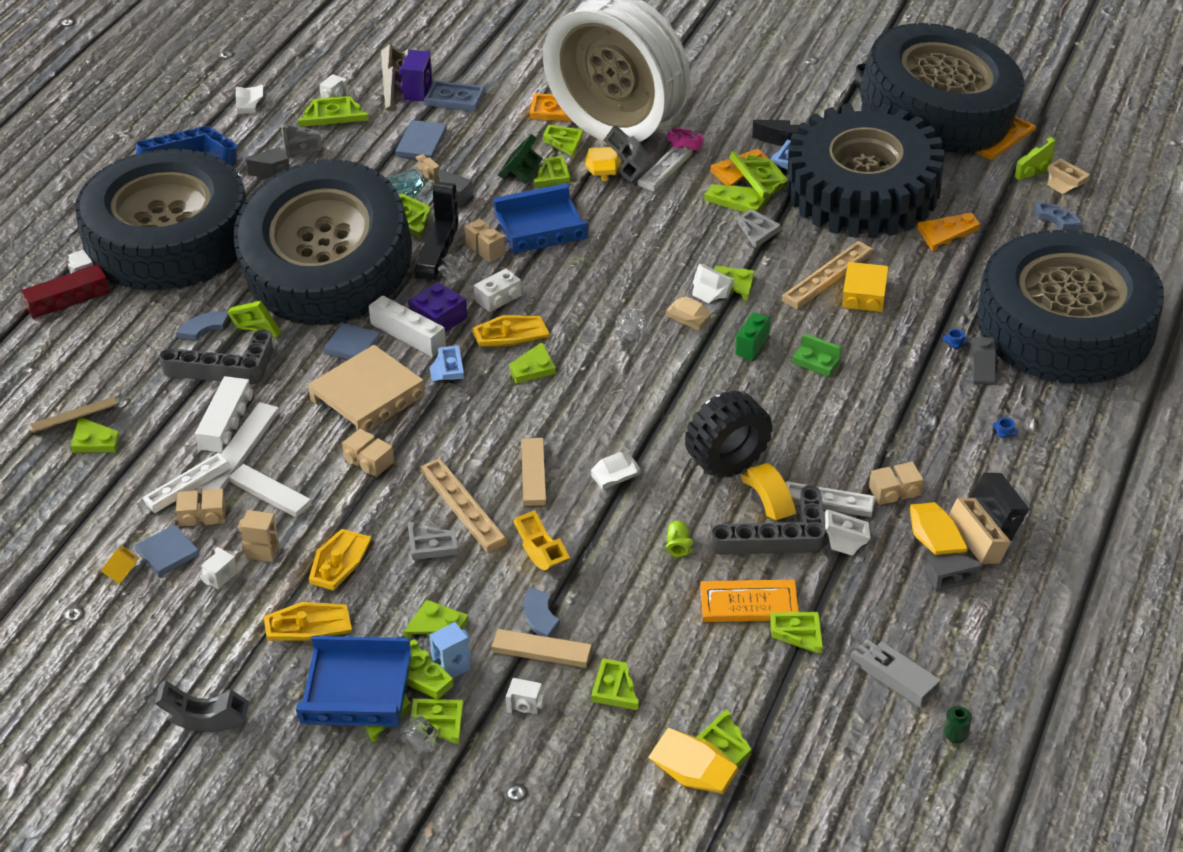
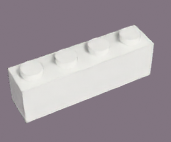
(407, 325)
(223, 414)

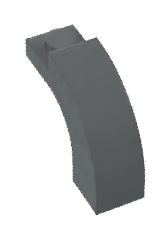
(630, 150)
(199, 713)

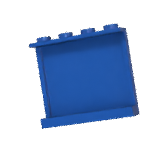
(539, 218)
(356, 681)

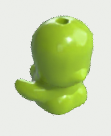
(678, 539)

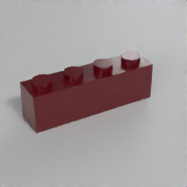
(65, 291)

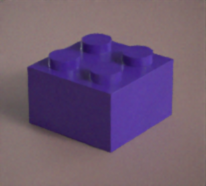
(416, 75)
(440, 305)

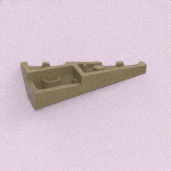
(391, 61)

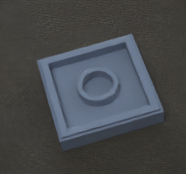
(350, 341)
(166, 550)

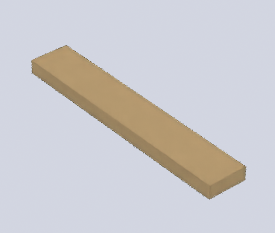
(826, 275)
(464, 505)

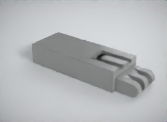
(900, 674)

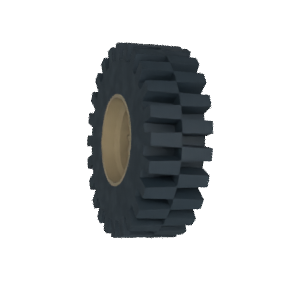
(865, 170)

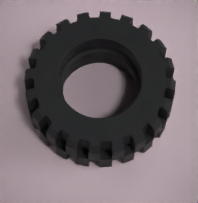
(728, 434)

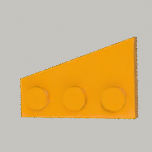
(728, 172)
(945, 229)

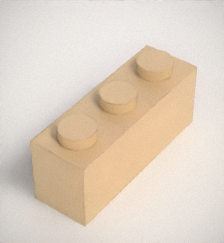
(979, 531)

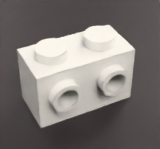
(497, 290)

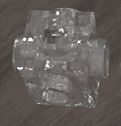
(455, 266)
(630, 324)

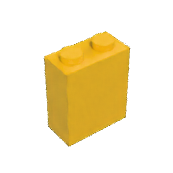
(865, 287)

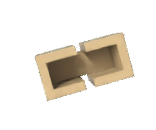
(484, 240)
(371, 458)
(889, 488)
(191, 512)
(259, 535)

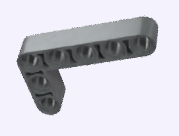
(215, 366)
(774, 537)

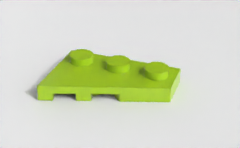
(736, 197)
(426, 675)

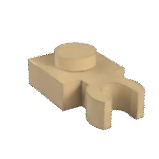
(429, 168)

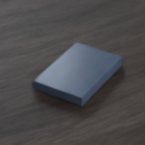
(454, 96)
(421, 139)

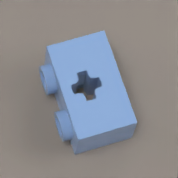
(451, 649)

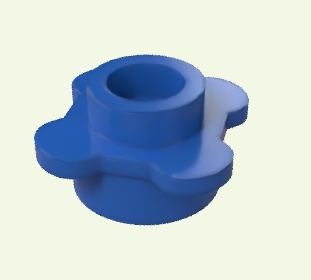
(955, 338)
(1005, 427)

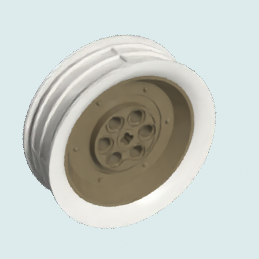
(616, 67)

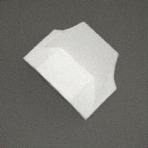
(247, 99)
(711, 284)
(615, 470)
(846, 532)

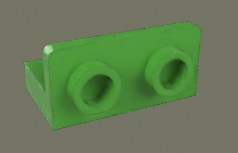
(817, 355)

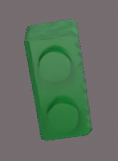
(752, 335)

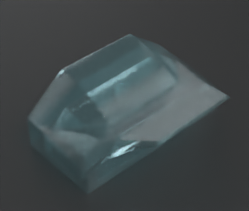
(406, 182)

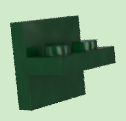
(522, 161)

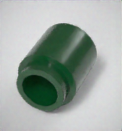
(957, 724)

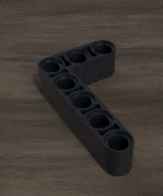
(441, 232)

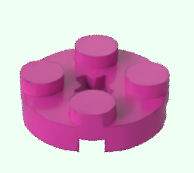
(684, 137)

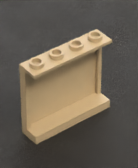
(368, 388)

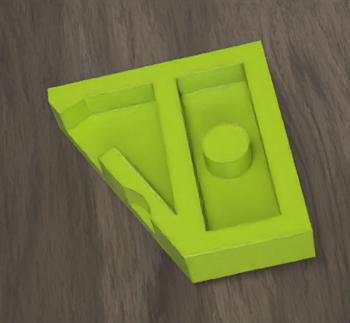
(742, 277)
(93, 438)
(614, 685)

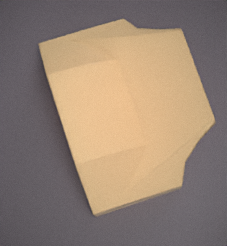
(1065, 176)
(689, 313)

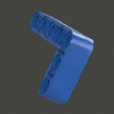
(198, 139)

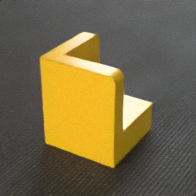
(119, 564)

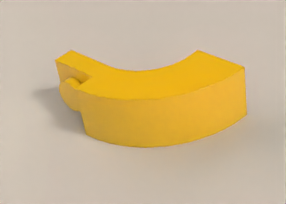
(771, 489)
(538, 544)

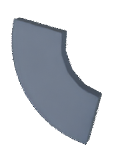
(1059, 216)
(203, 324)
(538, 614)

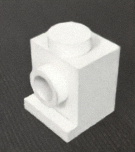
(333, 87)
(79, 261)
(218, 569)
(524, 696)

